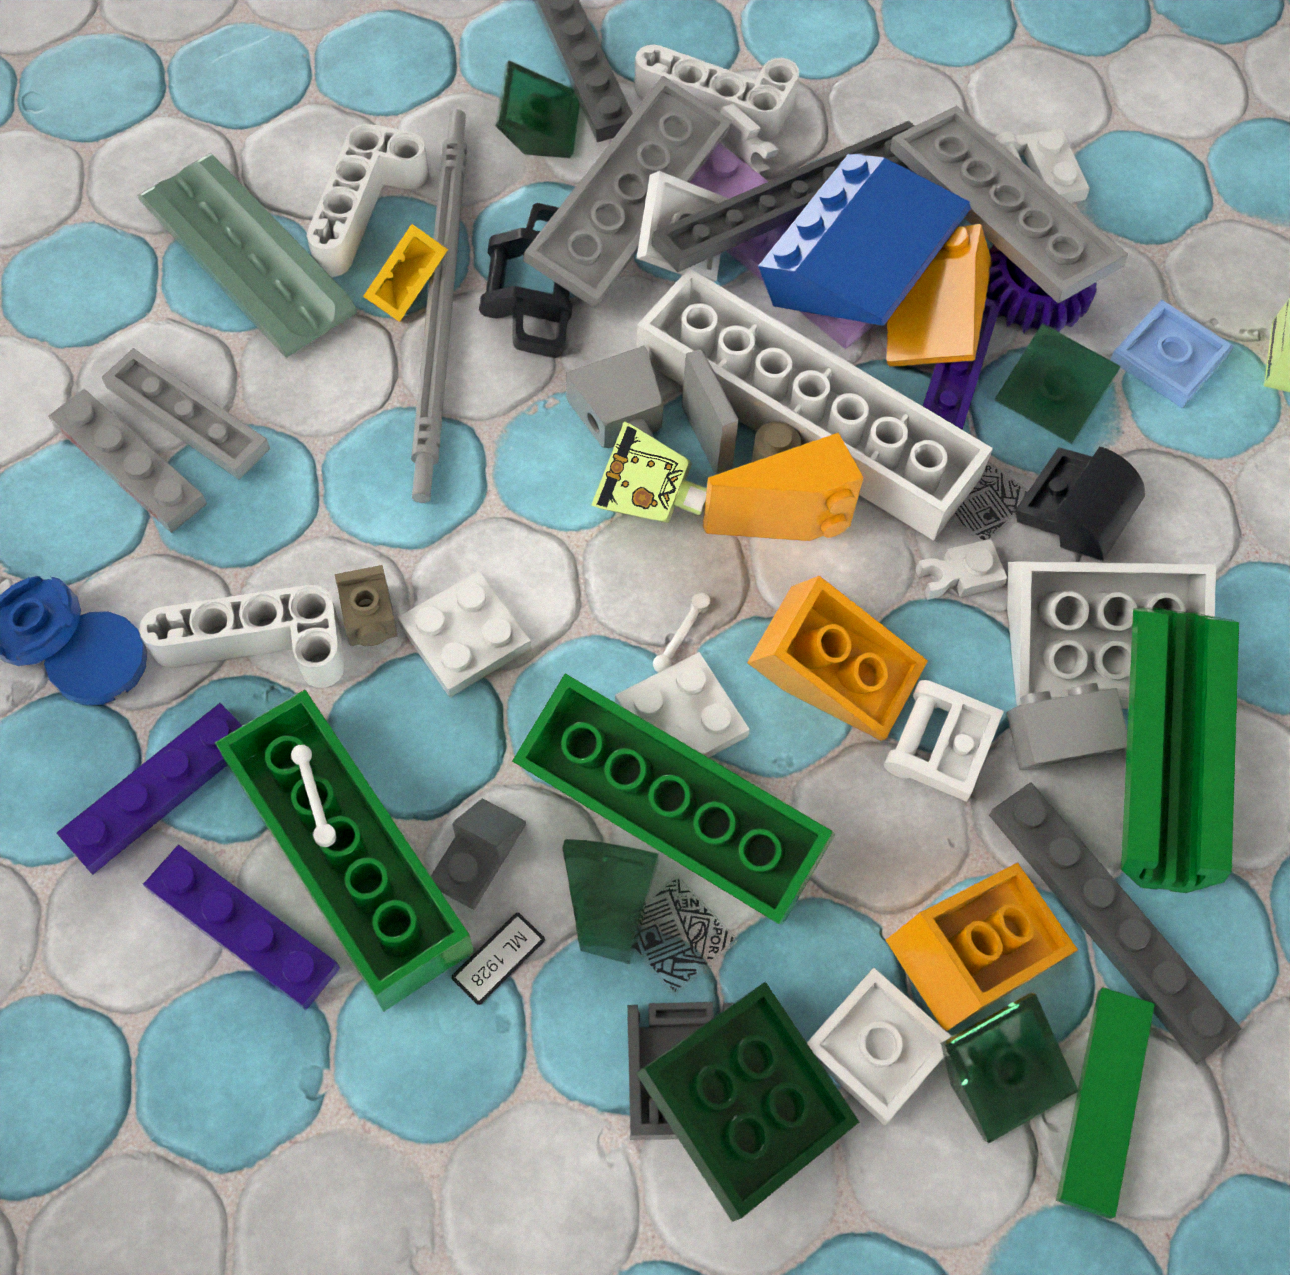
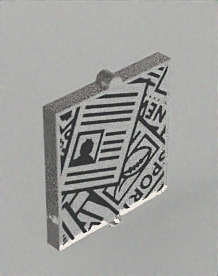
(989, 505)
(680, 936)

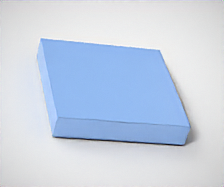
(1171, 353)

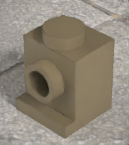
(366, 606)

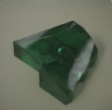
(608, 895)

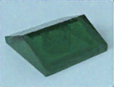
(537, 113)
(1057, 383)
(1008, 1068)

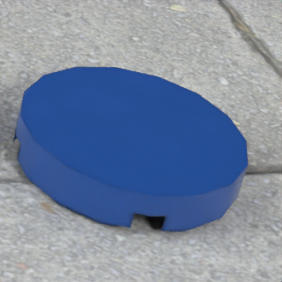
(36, 620)
(98, 659)

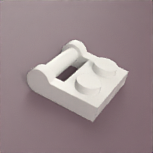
(1051, 159)
(960, 744)

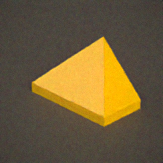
(405, 273)

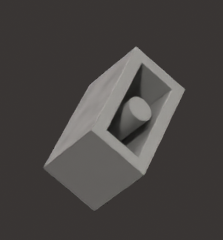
(1067, 727)

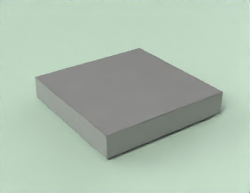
(709, 411)

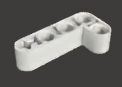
(763, 100)
(366, 162)
(170, 641)

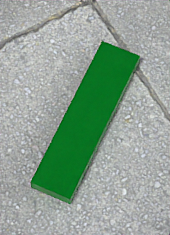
(1105, 1103)

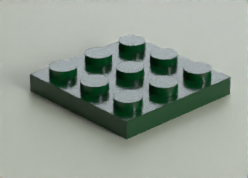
(748, 1100)

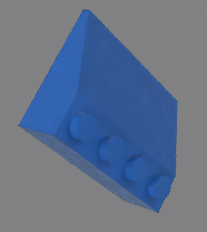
(861, 241)

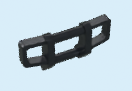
(522, 301)

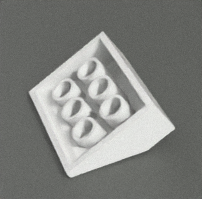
(1077, 618)

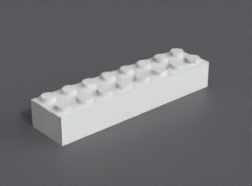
(770, 373)

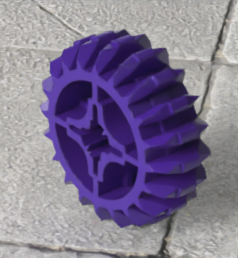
(1027, 302)

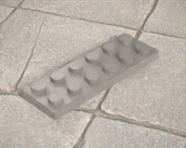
(1011, 202)
(602, 218)

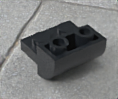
(1083, 500)

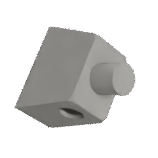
(616, 393)

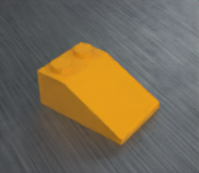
(945, 306)
(787, 495)
(838, 658)
(980, 945)

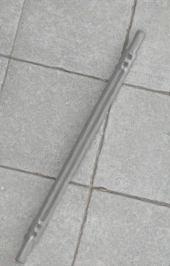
(439, 310)

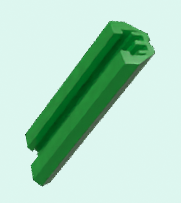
(1180, 750)

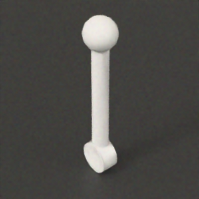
(700, 604)
(324, 833)

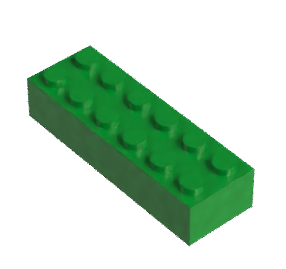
(674, 799)
(370, 878)

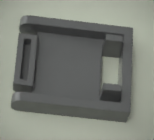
(667, 1026)

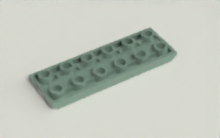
(249, 254)

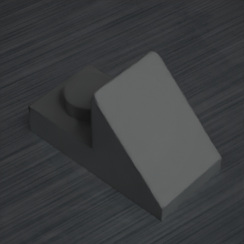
(477, 852)

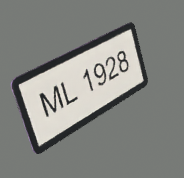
(498, 958)

